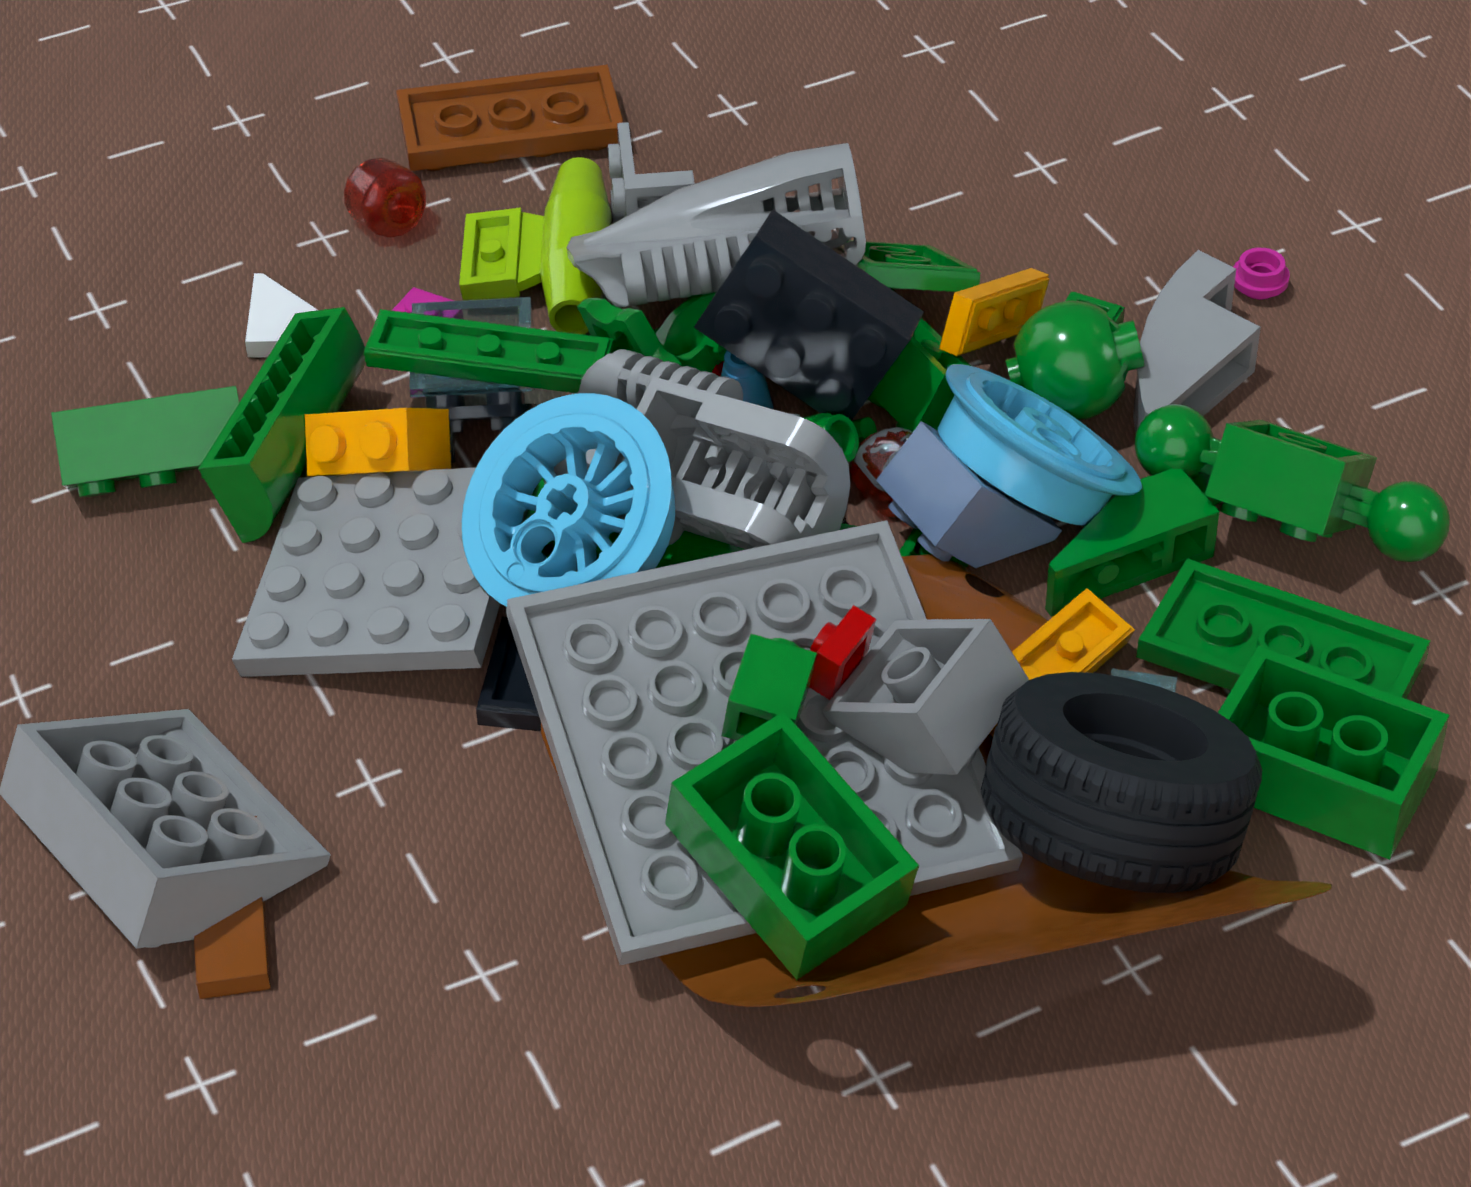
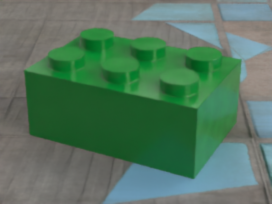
(1335, 749)
(790, 844)

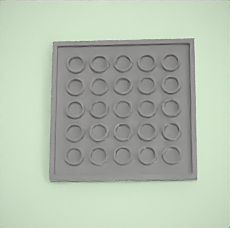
(638, 694)

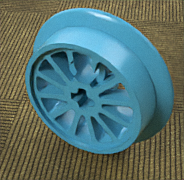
(1031, 447)
(571, 508)

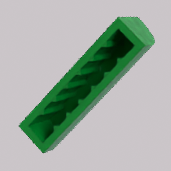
(265, 438)

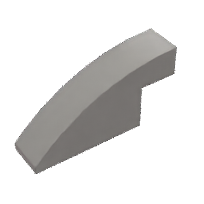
(1193, 341)

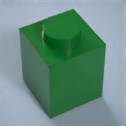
(768, 681)

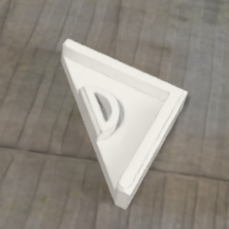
(270, 314)

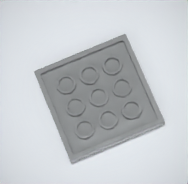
(369, 580)

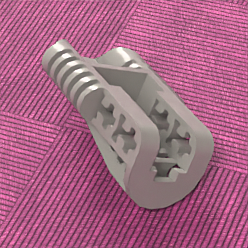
(701, 230)
(729, 454)

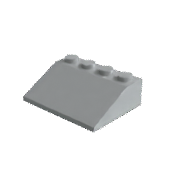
(130, 815)

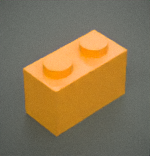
(377, 441)

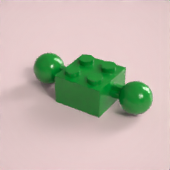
(1295, 480)

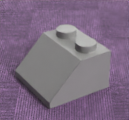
(928, 693)

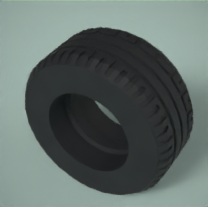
(1120, 782)

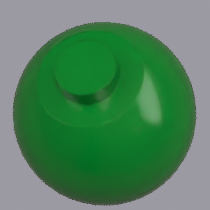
(1075, 357)

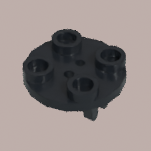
(500, 408)

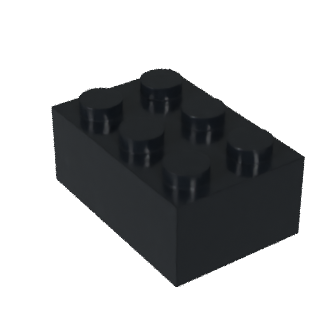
(809, 319)

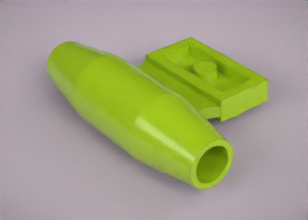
(518, 249)

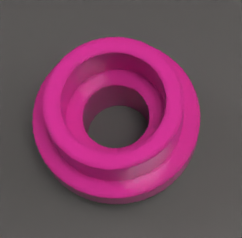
(1261, 273)

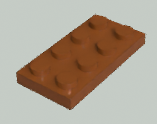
(509, 117)

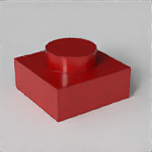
(840, 651)

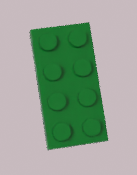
(1218, 619)

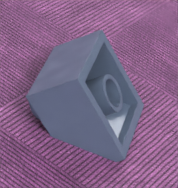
(956, 506)

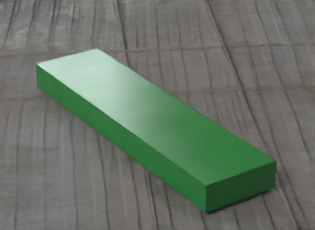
(483, 351)

